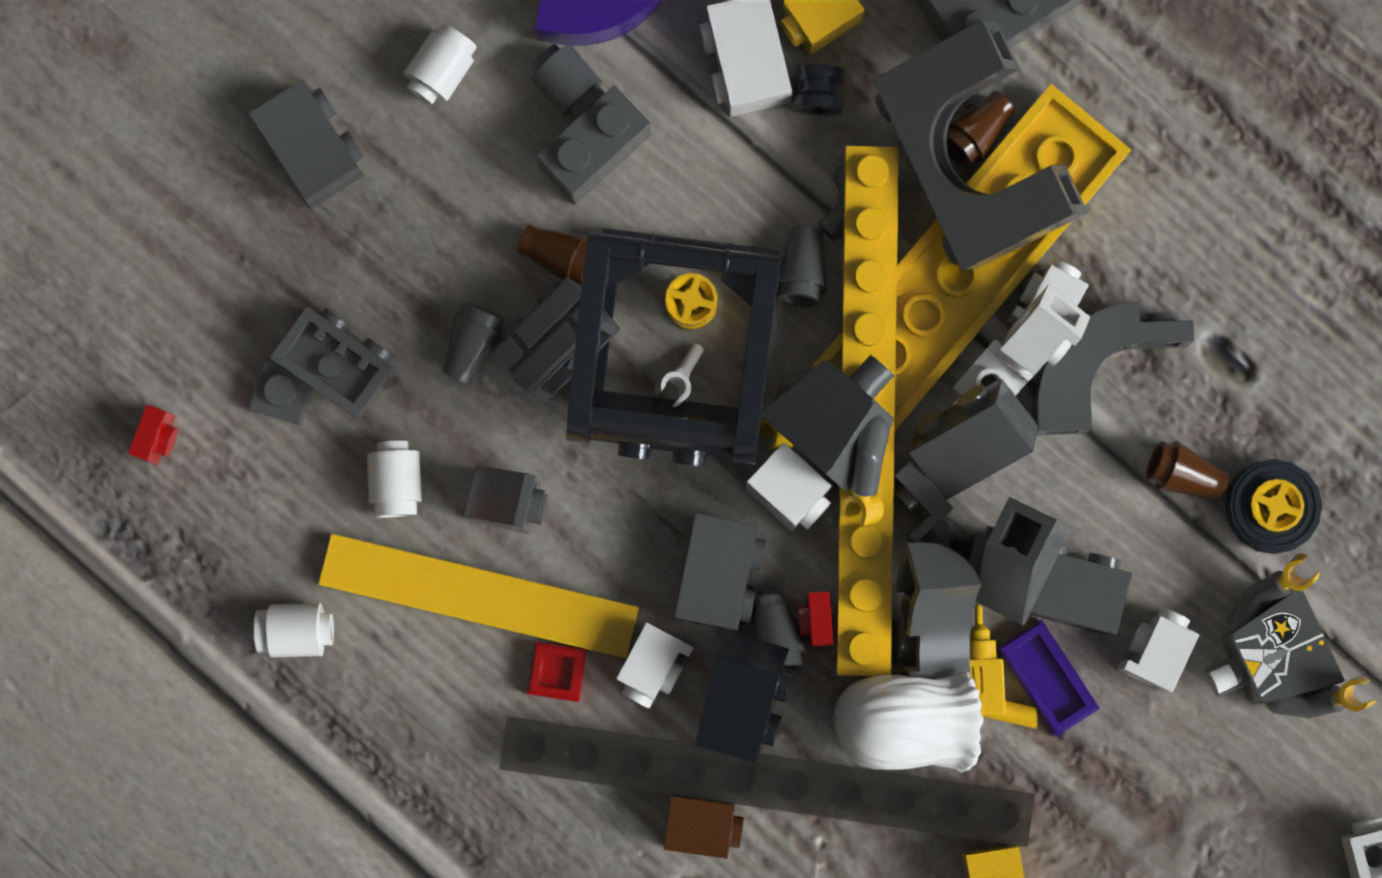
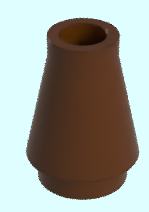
(977, 128)
(555, 251)
(1185, 472)

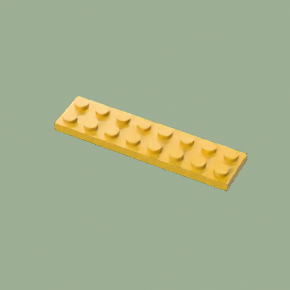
(947, 307)

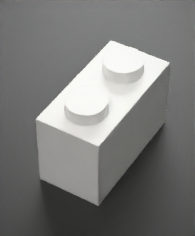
(747, 55)
(790, 489)

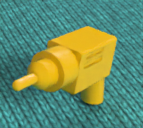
(989, 679)

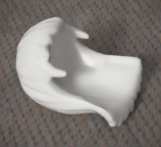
(910, 722)

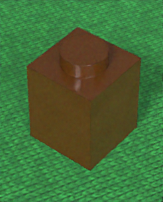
(702, 827)

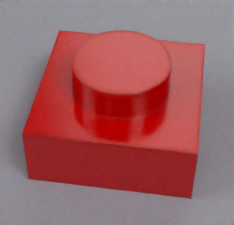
(154, 435)
(816, 619)

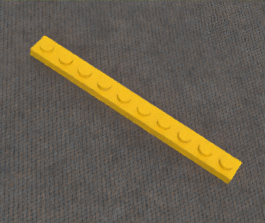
(868, 329)

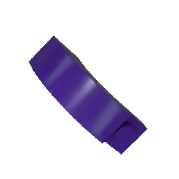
(590, 20)

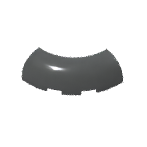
(934, 612)

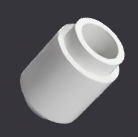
(439, 65)
(394, 479)
(293, 630)

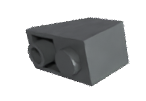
(506, 499)
(1019, 559)

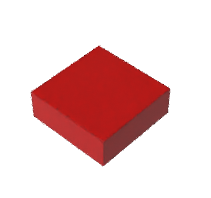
(557, 672)

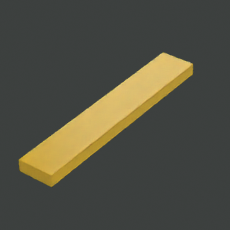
(479, 596)

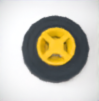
(1292, 511)

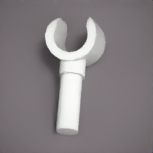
(681, 376)

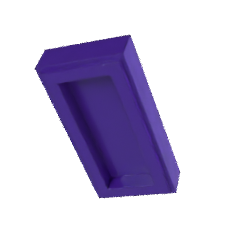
(1047, 678)

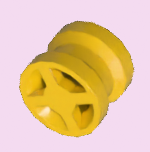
(693, 292)

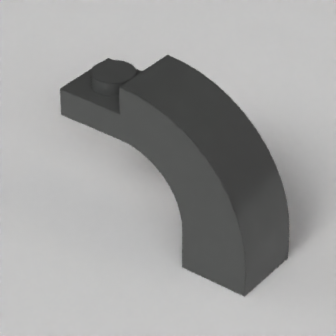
(1064, 390)

